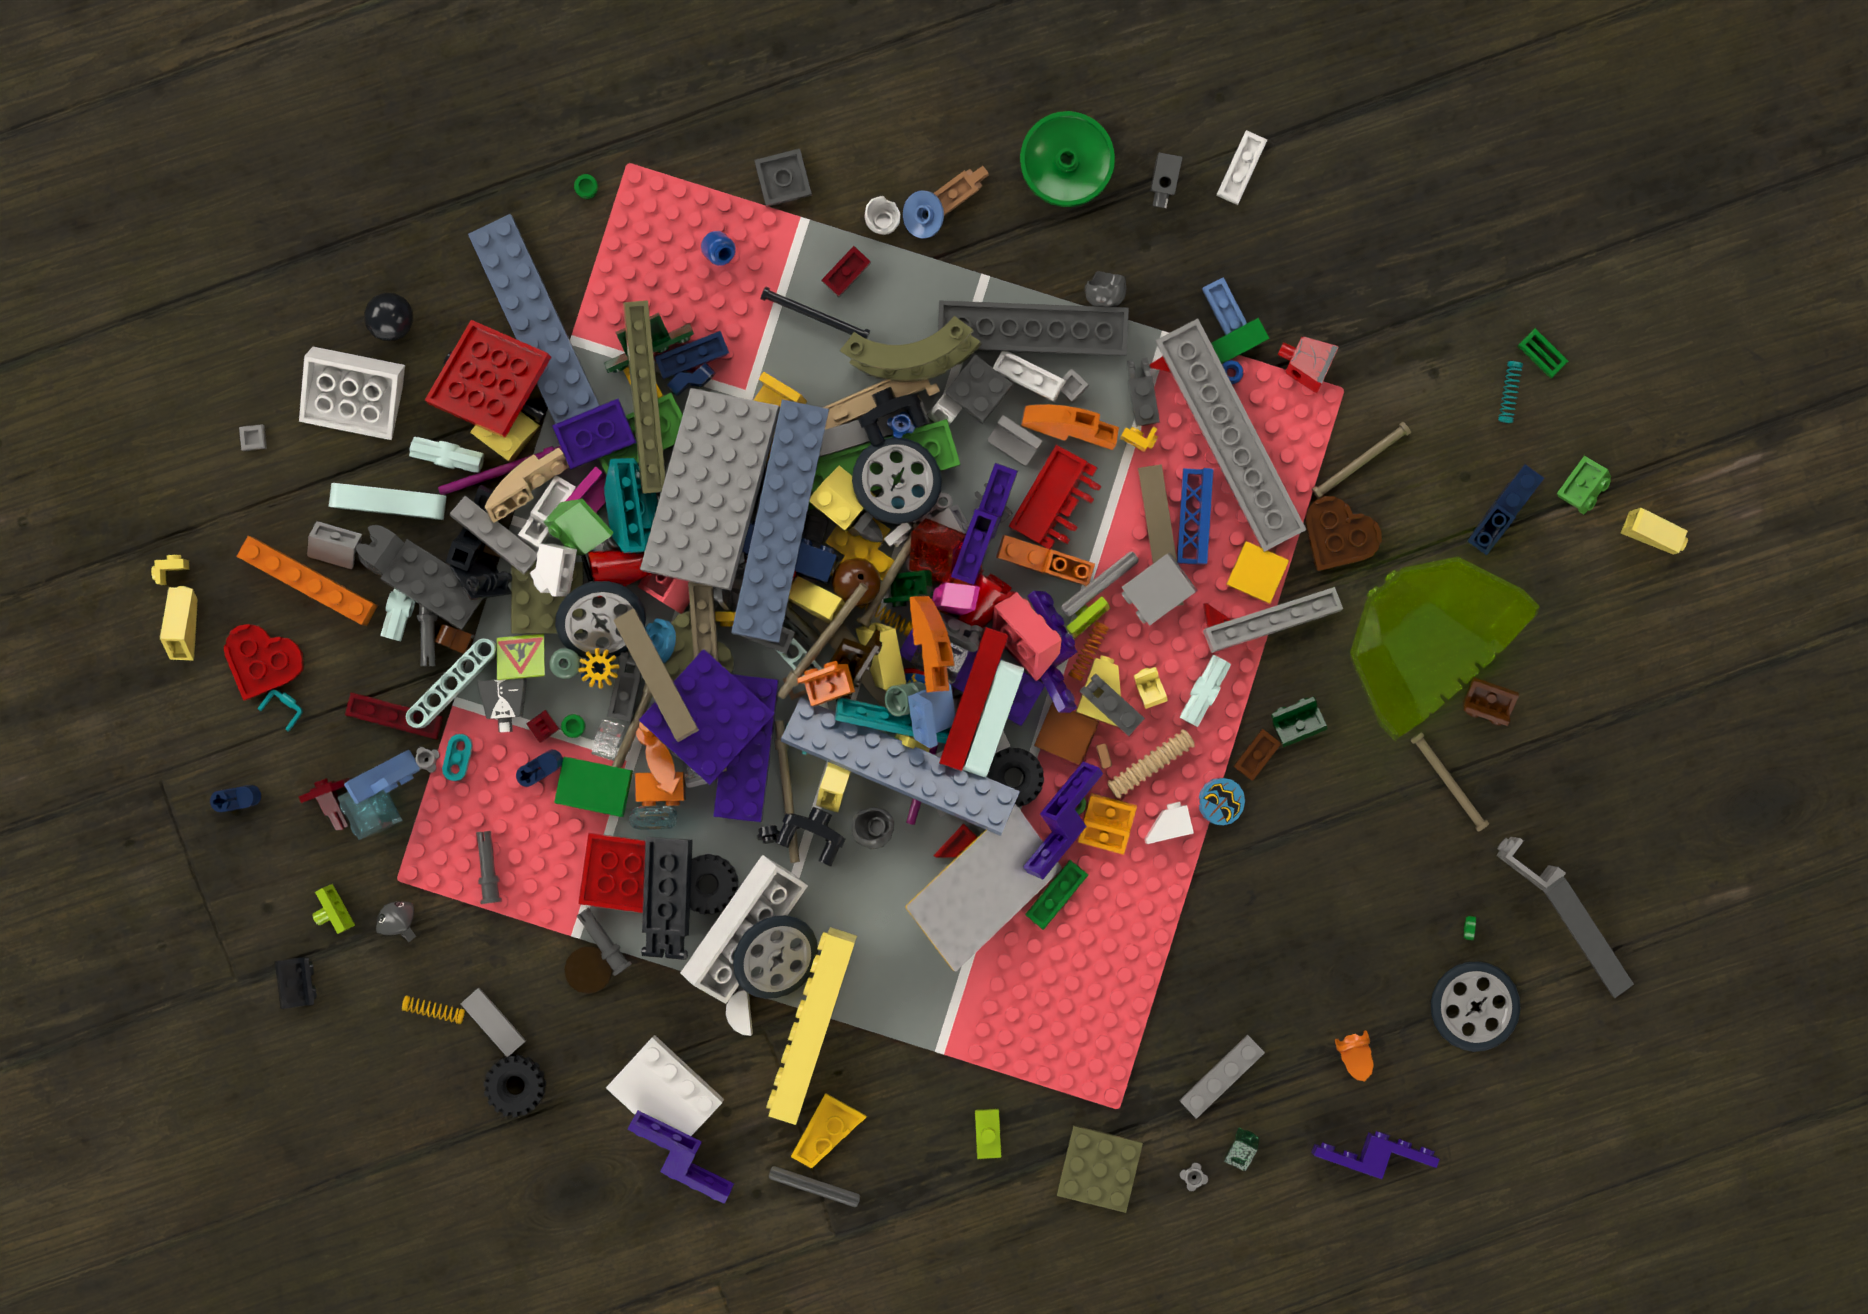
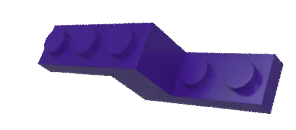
(984, 523)
(1053, 678)
(1063, 820)
(682, 1152)
(1375, 1154)

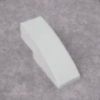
(534, 530)

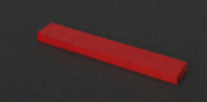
(973, 699)

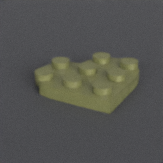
(683, 649)

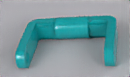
(287, 700)

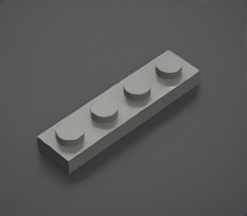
(494, 535)
(1221, 1076)

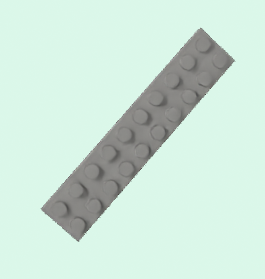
(1230, 435)

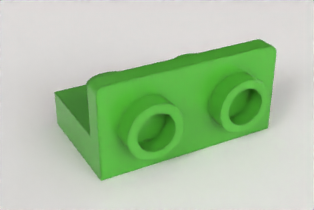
(1585, 485)

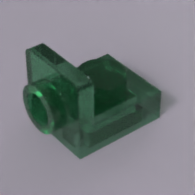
(1242, 1149)

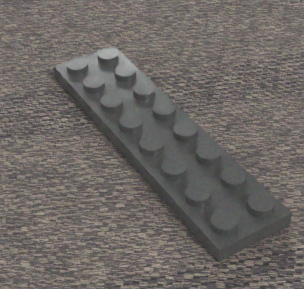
(1042, 327)

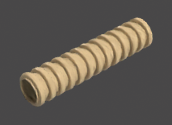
(1151, 763)

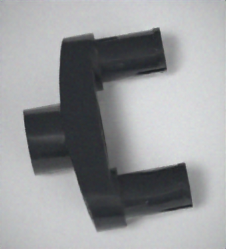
(887, 404)
(817, 824)

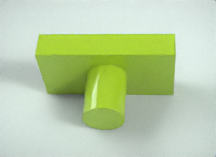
(1087, 616)
(332, 910)
(988, 1133)

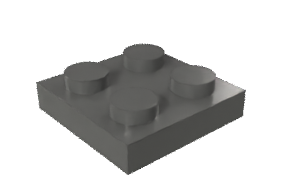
(783, 177)

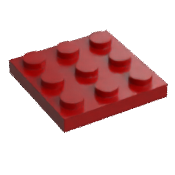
(613, 873)

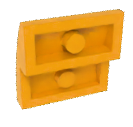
(1107, 823)

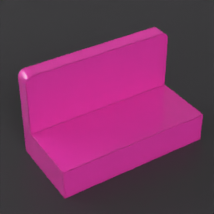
(591, 490)

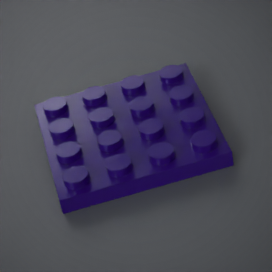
(723, 712)

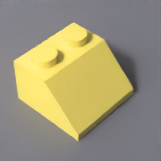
(515, 441)
(837, 499)

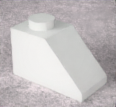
(556, 567)
(1170, 824)

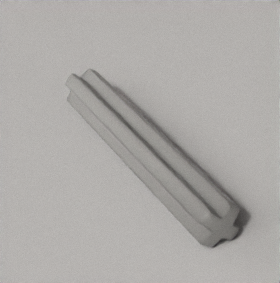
(1099, 584)

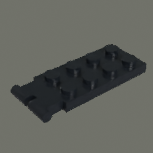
(666, 896)

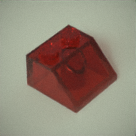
(935, 549)

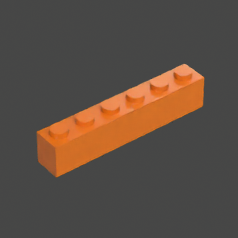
(307, 580)

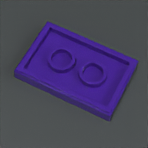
(594, 433)

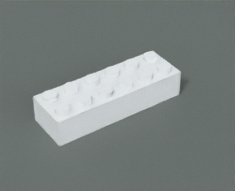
(763, 894)

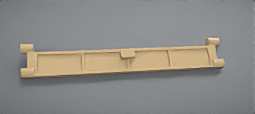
(860, 403)

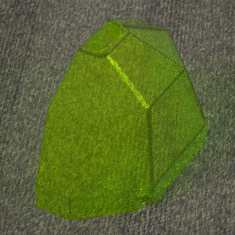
(1428, 633)

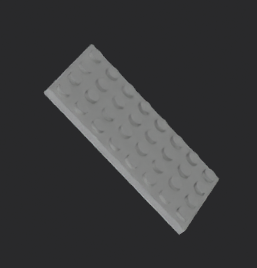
(710, 489)

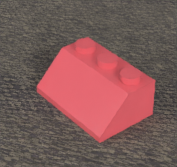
(667, 590)
(1028, 635)

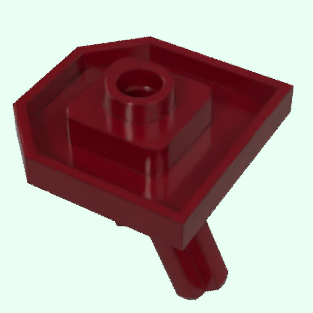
(326, 795)

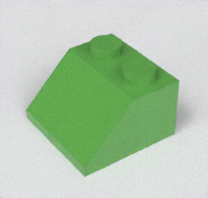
(577, 526)

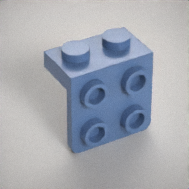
(931, 714)

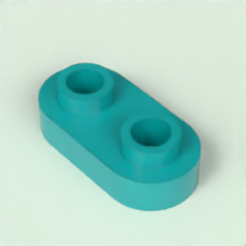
(458, 757)

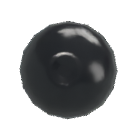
(388, 316)

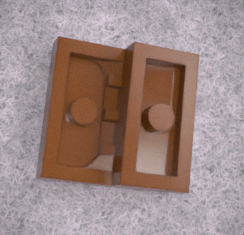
(1066, 734)

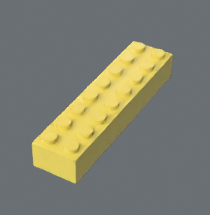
(813, 1023)

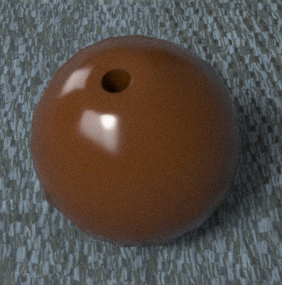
(852, 573)

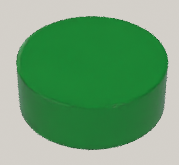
(586, 186)
(573, 726)
(1469, 927)

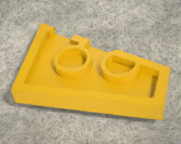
(827, 1127)

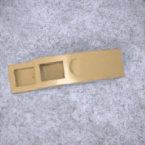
(518, 484)

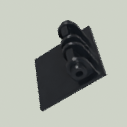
(483, 580)

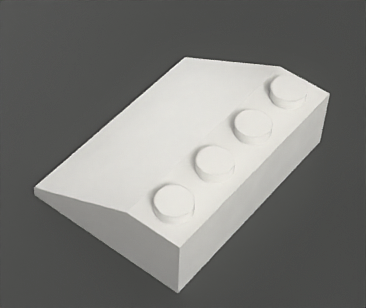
(351, 392)
(665, 1088)

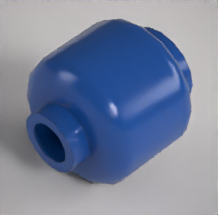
(718, 248)

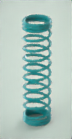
(1511, 364)

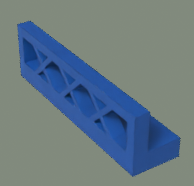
(1204, 516)

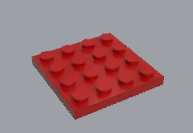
(488, 378)

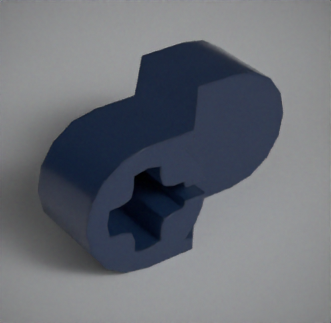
(684, 380)
(530, 774)
(225, 799)

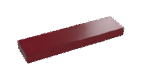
(390, 715)

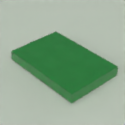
(593, 786)

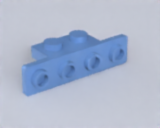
(383, 777)

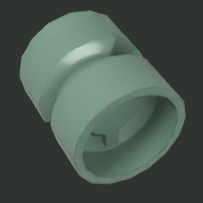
(897, 697)

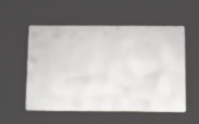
(980, 891)

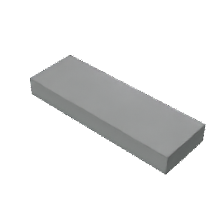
(493, 1022)

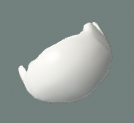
(882, 215)

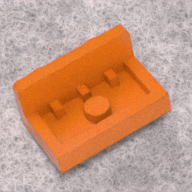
(827, 683)

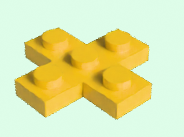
(859, 547)

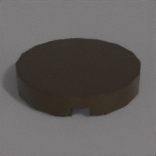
(587, 970)

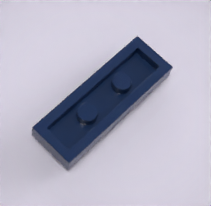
(692, 355)

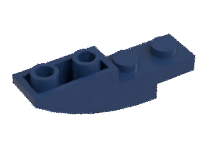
(1505, 509)

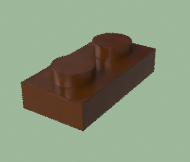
(1257, 754)

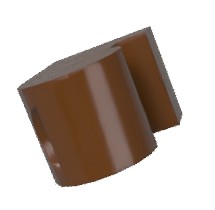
(454, 638)

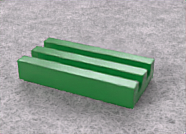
(1556, 367)

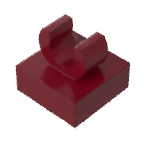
(543, 726)

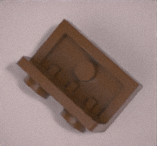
(1489, 702)

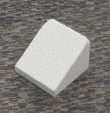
(944, 409)

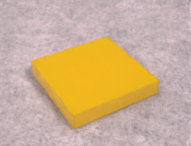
(1257, 572)

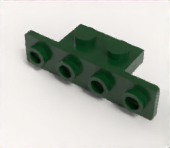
(660, 341)

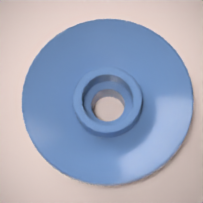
(915, 214)

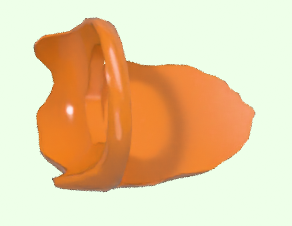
(1356, 1055)

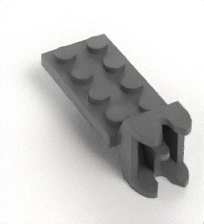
(417, 575)

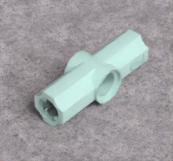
(446, 454)
(398, 610)
(1205, 690)

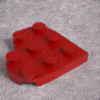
(261, 661)

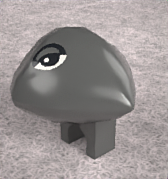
(396, 919)

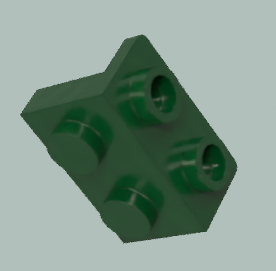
(909, 585)
(1298, 721)

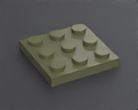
(536, 611)
(1099, 1168)

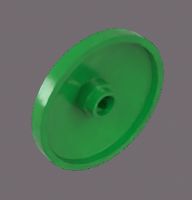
(1067, 159)

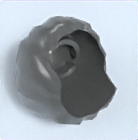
(1106, 289)
(872, 827)

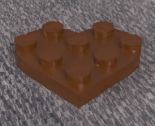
(1339, 535)

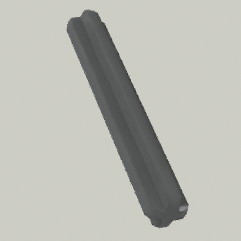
(814, 1186)

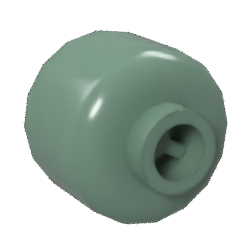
(572, 666)

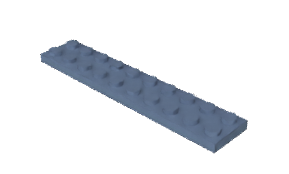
(533, 316)
(780, 521)
(900, 767)

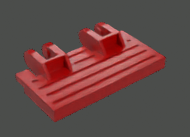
(1052, 496)

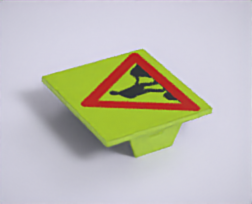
(520, 657)

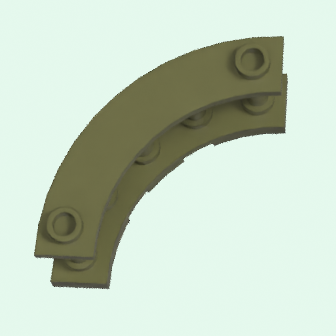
(914, 360)

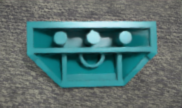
(627, 508)

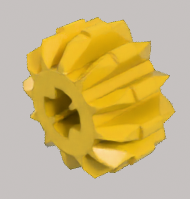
(600, 659)

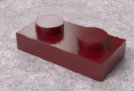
(846, 271)

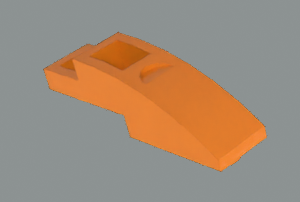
(1067, 421)
(1045, 560)
(936, 646)

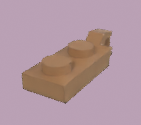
(960, 188)

